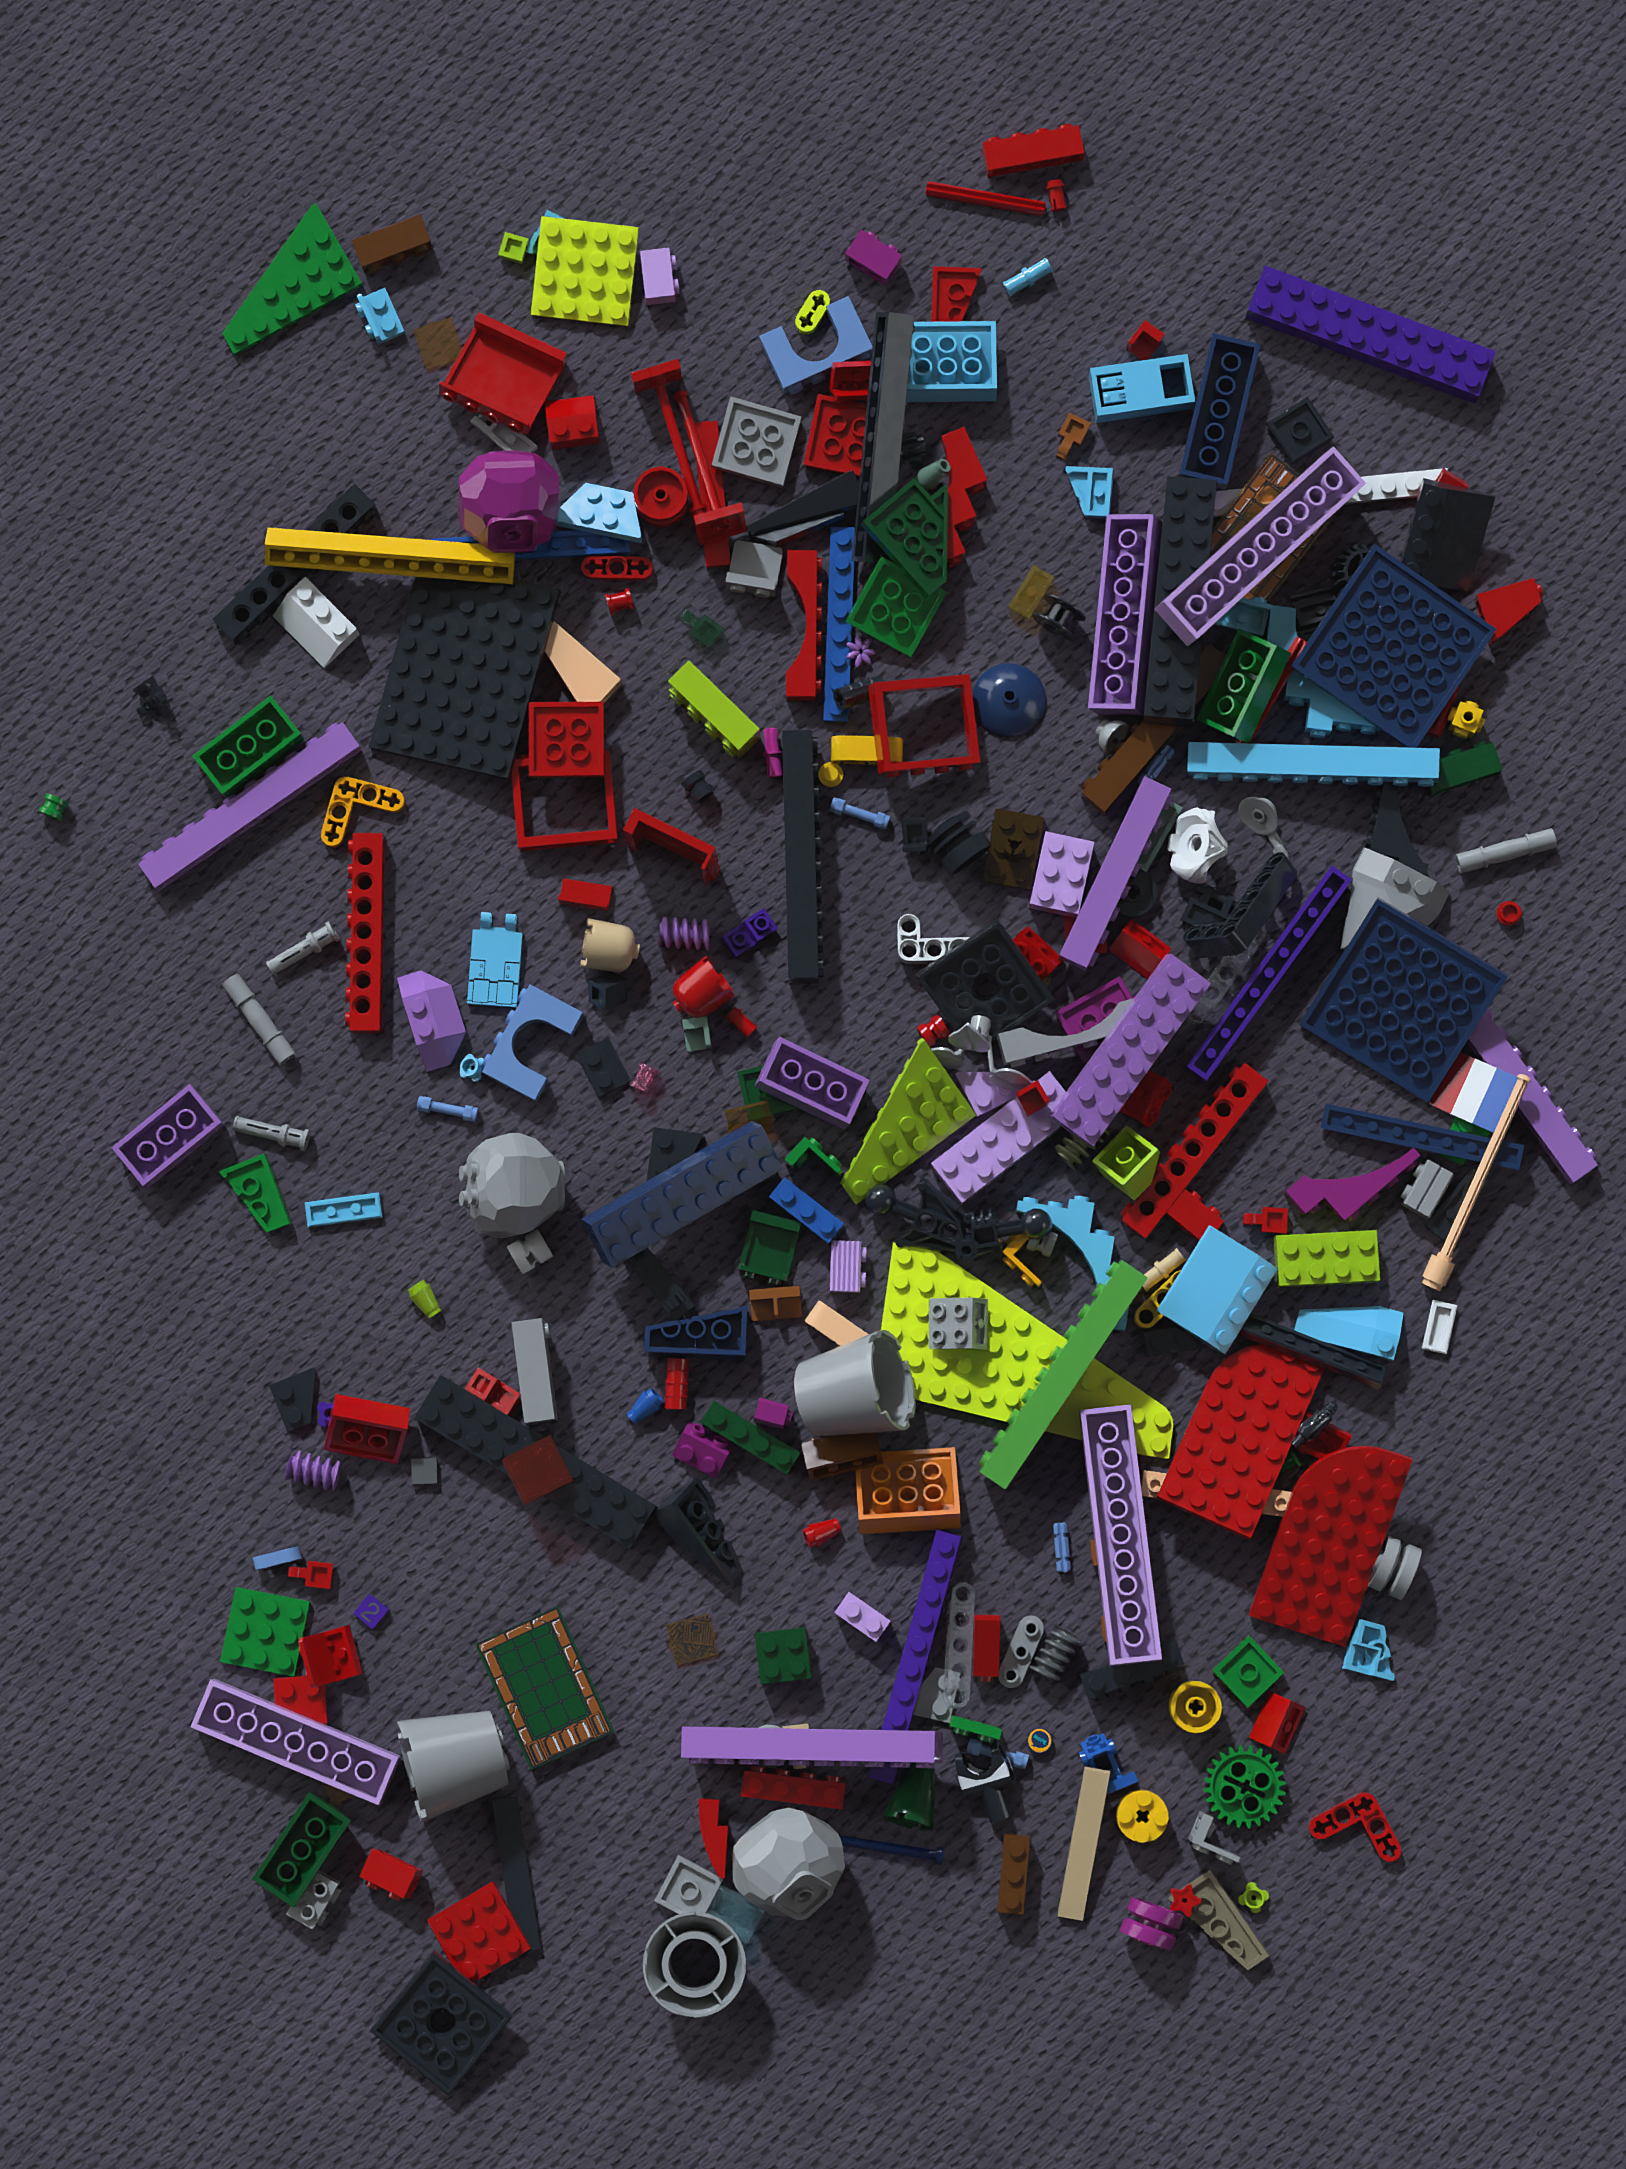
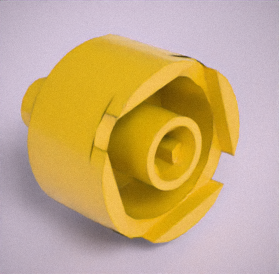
(1206, 1697)
(1156, 1817)

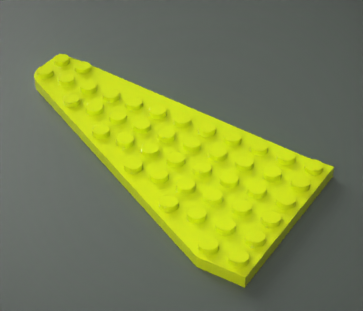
(1017, 1349)

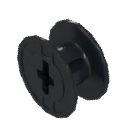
(1058, 616)

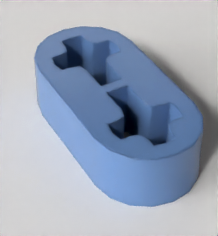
(277, 1558)

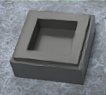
(424, 1471)

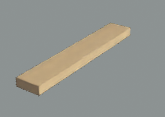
(1083, 1843)

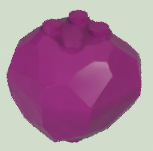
(509, 500)

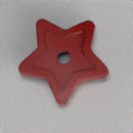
(1187, 1893)

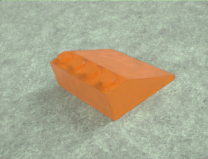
(909, 1492)

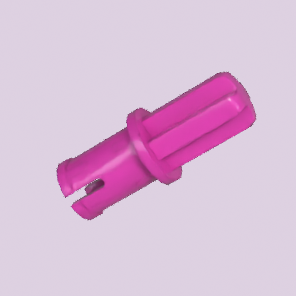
(772, 753)

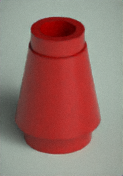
(819, 1533)

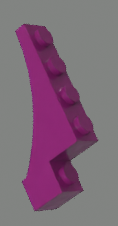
(1348, 1194)

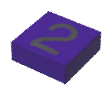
(371, 1611)

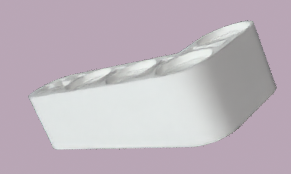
(921, 944)

